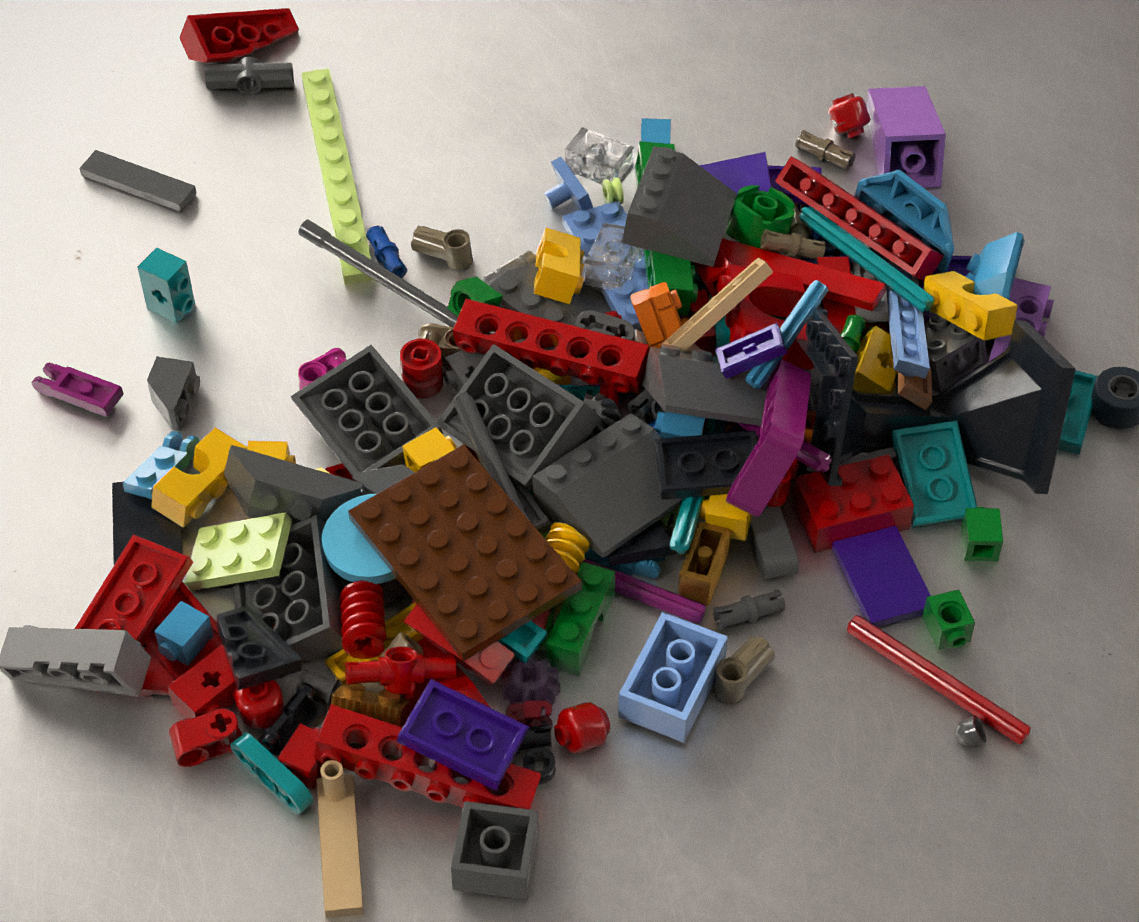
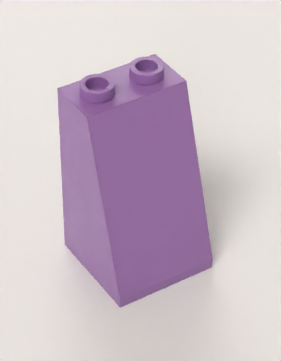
(907, 133)

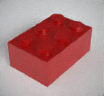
(866, 502)

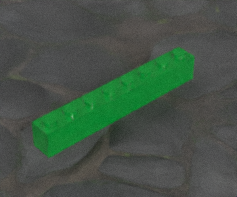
(664, 267)

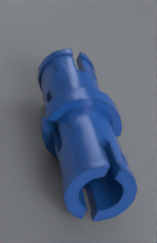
(386, 251)

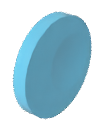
(349, 551)

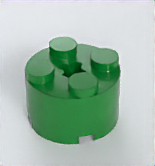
(759, 211)

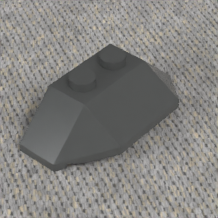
(278, 486)

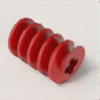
(363, 619)

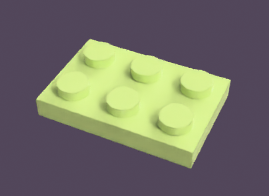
(238, 551)

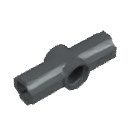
(249, 76)

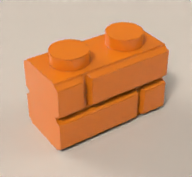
(657, 313)

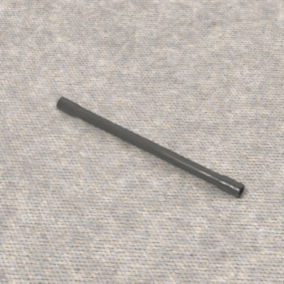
(324, 239)

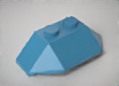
(910, 208)
(996, 266)

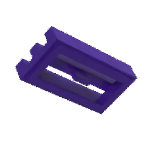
(751, 351)

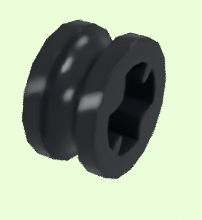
(548, 759)

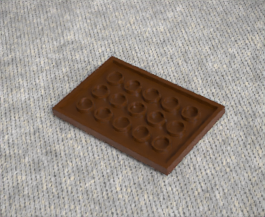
(464, 552)

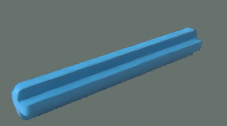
(790, 330)

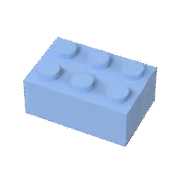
(672, 677)

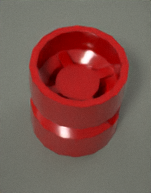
(422, 367)

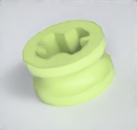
(613, 190)

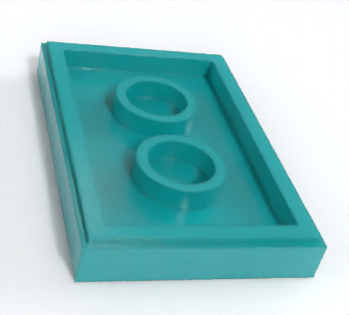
(1077, 412)
(934, 472)

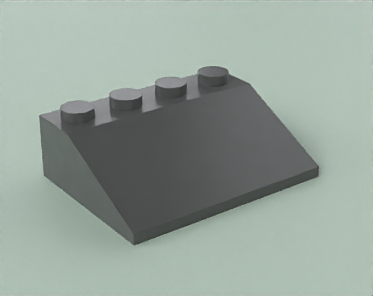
(678, 209)
(518, 295)
(697, 387)
(364, 412)
(524, 415)
(606, 486)
(303, 596)

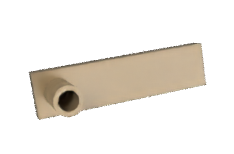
(719, 306)
(339, 842)

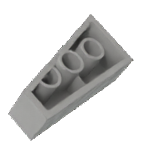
(75, 658)

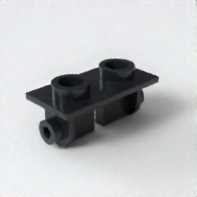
(299, 710)

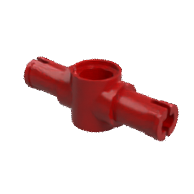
(400, 670)

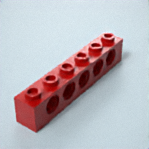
(859, 219)
(541, 333)
(380, 738)

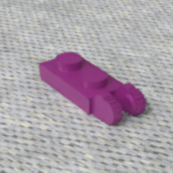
(78, 388)

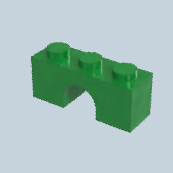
(573, 630)

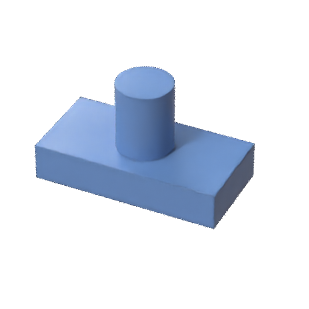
(568, 188)

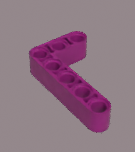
(778, 441)

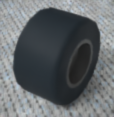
(1116, 397)

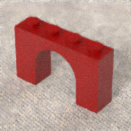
(774, 296)

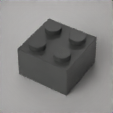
(495, 850)

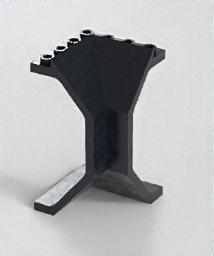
(1004, 410)

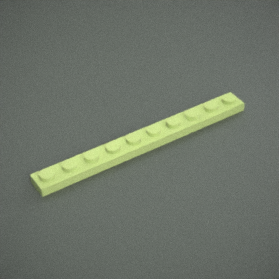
(335, 168)

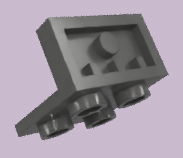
(952, 352)

